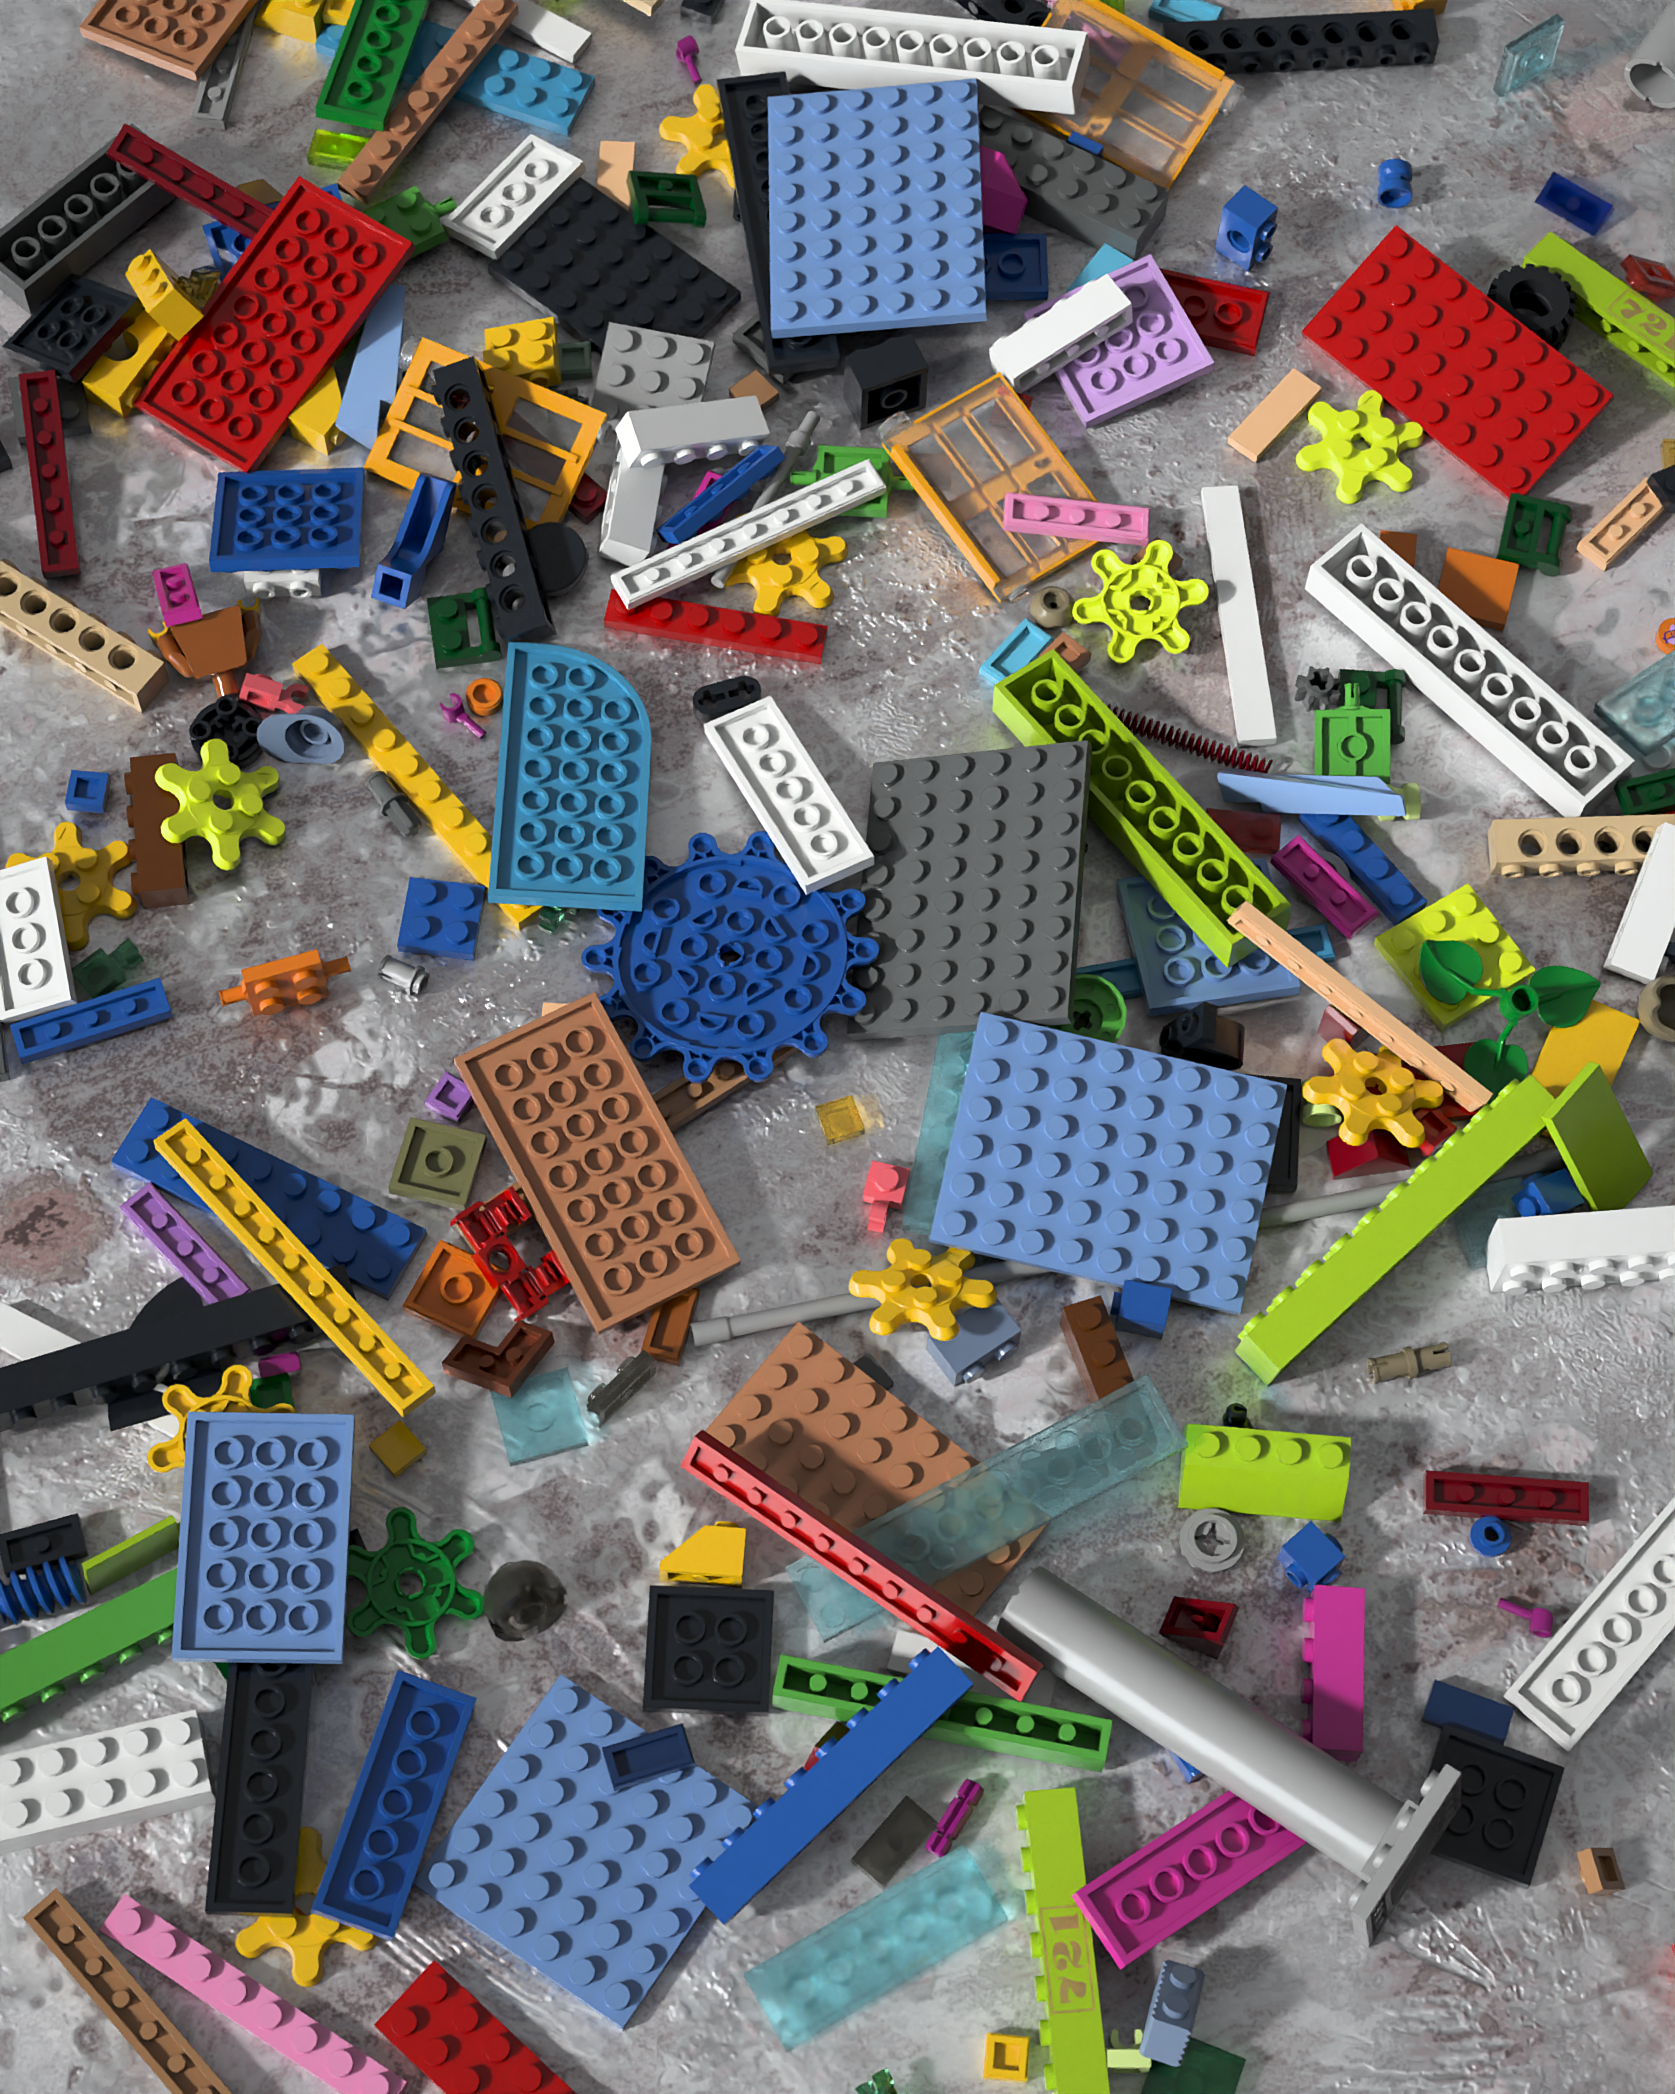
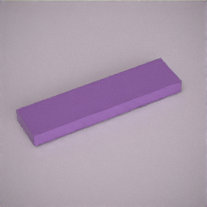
(182, 1246)

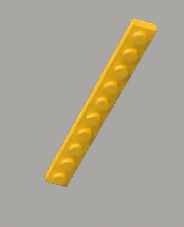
(405, 769)
(295, 1268)

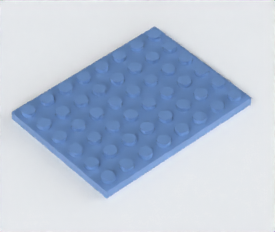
(875, 209)
(1108, 1162)

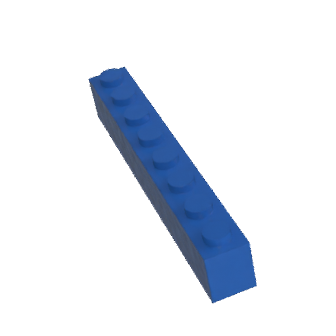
(831, 1785)

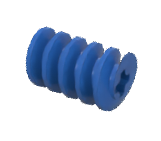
(41, 1590)

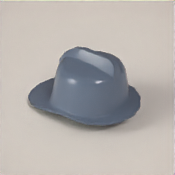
(303, 737)

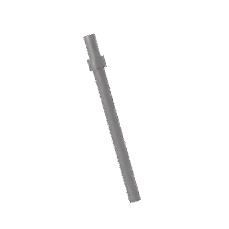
(796, 446)

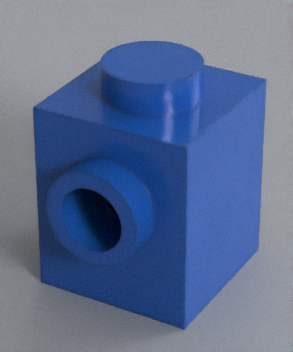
(1547, 1195)
(1312, 1558)

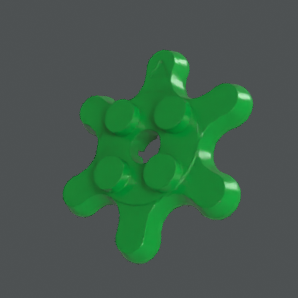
(435, 1567)

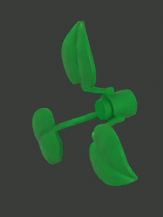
(1555, 991)

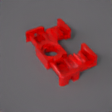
(482, 1231)

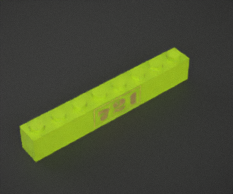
(1611, 306)
(1062, 1943)

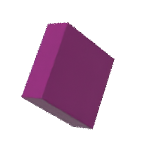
(279, 1364)

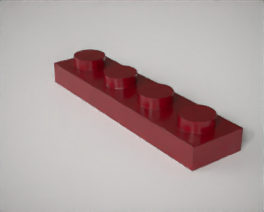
(1506, 1498)

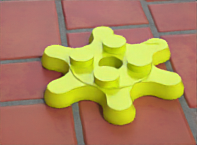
(1357, 466)
(1145, 579)
(203, 818)

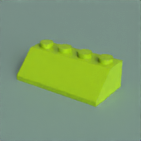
(1264, 1472)

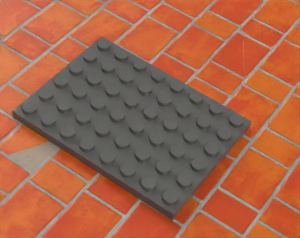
(973, 890)

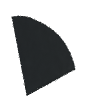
(145, 1406)

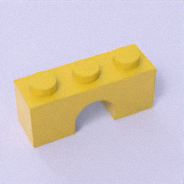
(162, 295)
(118, 383)

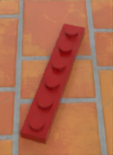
(719, 628)

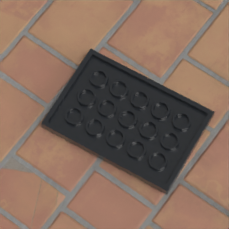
(598, 267)

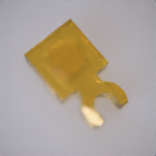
(200, 284)

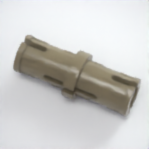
(1409, 1362)

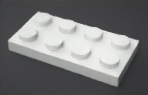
(513, 196)
(32, 943)

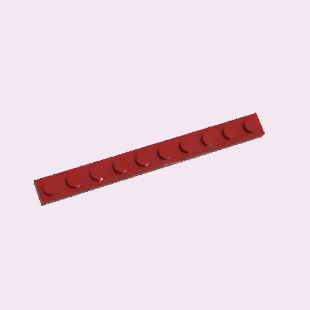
(862, 1565)

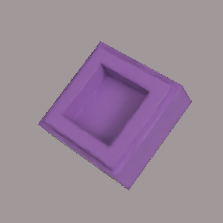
(450, 1098)

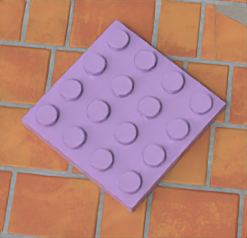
(1139, 360)

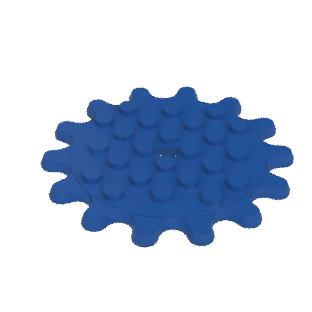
(744, 1012)

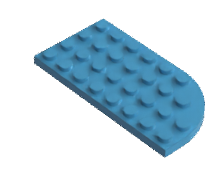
(570, 783)

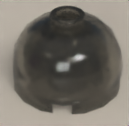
(521, 1598)

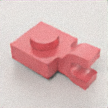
(268, 694)
(885, 1190)

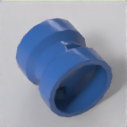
(1395, 177)

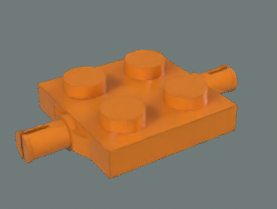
(285, 982)

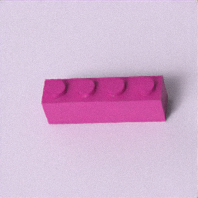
(1334, 1670)

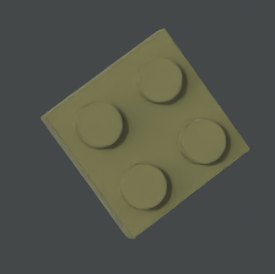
(437, 1164)

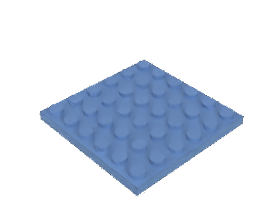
(578, 1873)

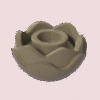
(1052, 617)

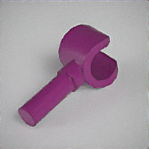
(685, 51)
(458, 714)
(1540, 1618)

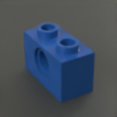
(1247, 228)

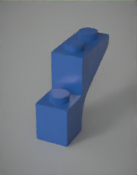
(418, 541)

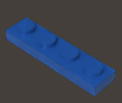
(727, 489)
(1366, 865)
(91, 1020)

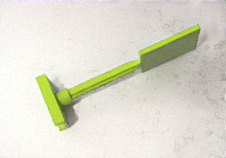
(131, 1554)

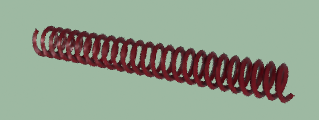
(1218, 753)

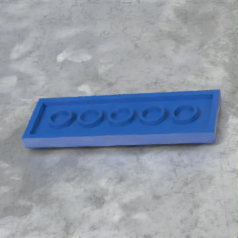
(393, 1806)

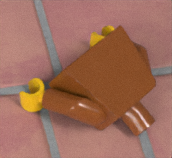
(213, 645)

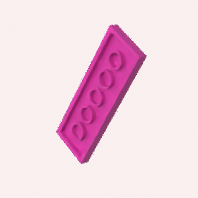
(1182, 1875)

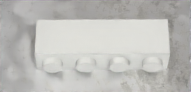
(1061, 334)
(692, 432)
(631, 511)
(1649, 915)

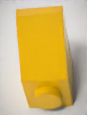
(293, 18)
(316, 416)
(708, 1557)

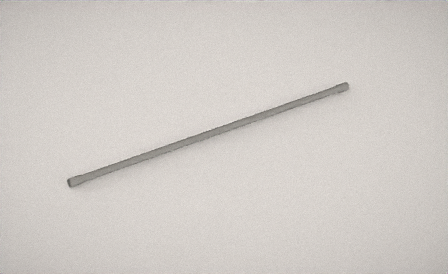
(725, 1327)

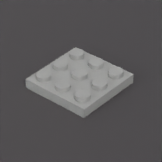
(649, 371)

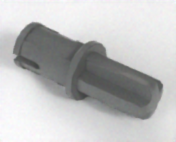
(393, 804)

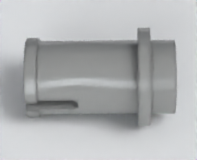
(404, 975)

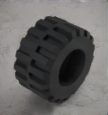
(1541, 293)

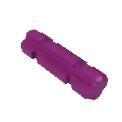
(954, 1818)

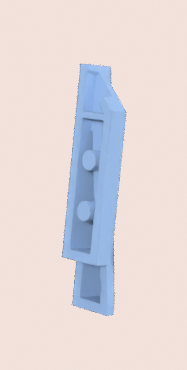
(374, 369)
(1311, 793)

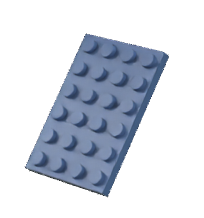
(264, 1538)

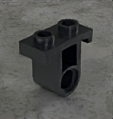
(1204, 1038)

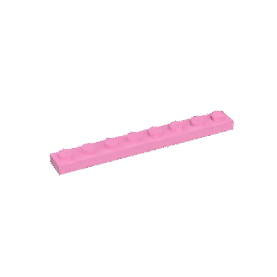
(247, 2002)

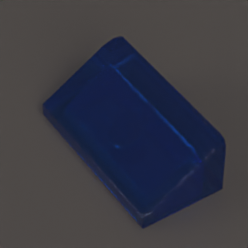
(1574, 204)

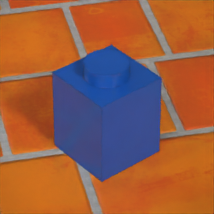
(1141, 1309)

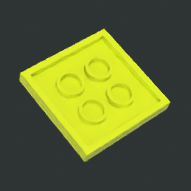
(1464, 919)

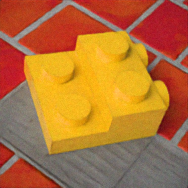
(525, 350)

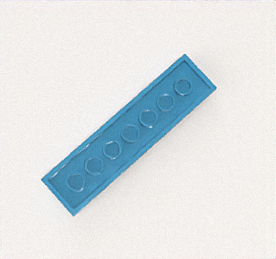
(501, 82)

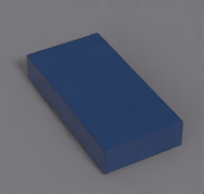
(1467, 1712)
(648, 1757)

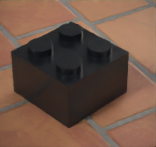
(885, 381)

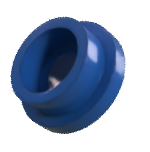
(1484, 1546)

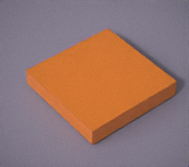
(1479, 586)
(453, 1292)

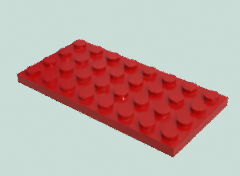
(274, 326)
(1457, 365)

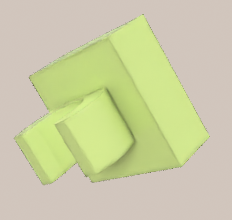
(1126, 2059)

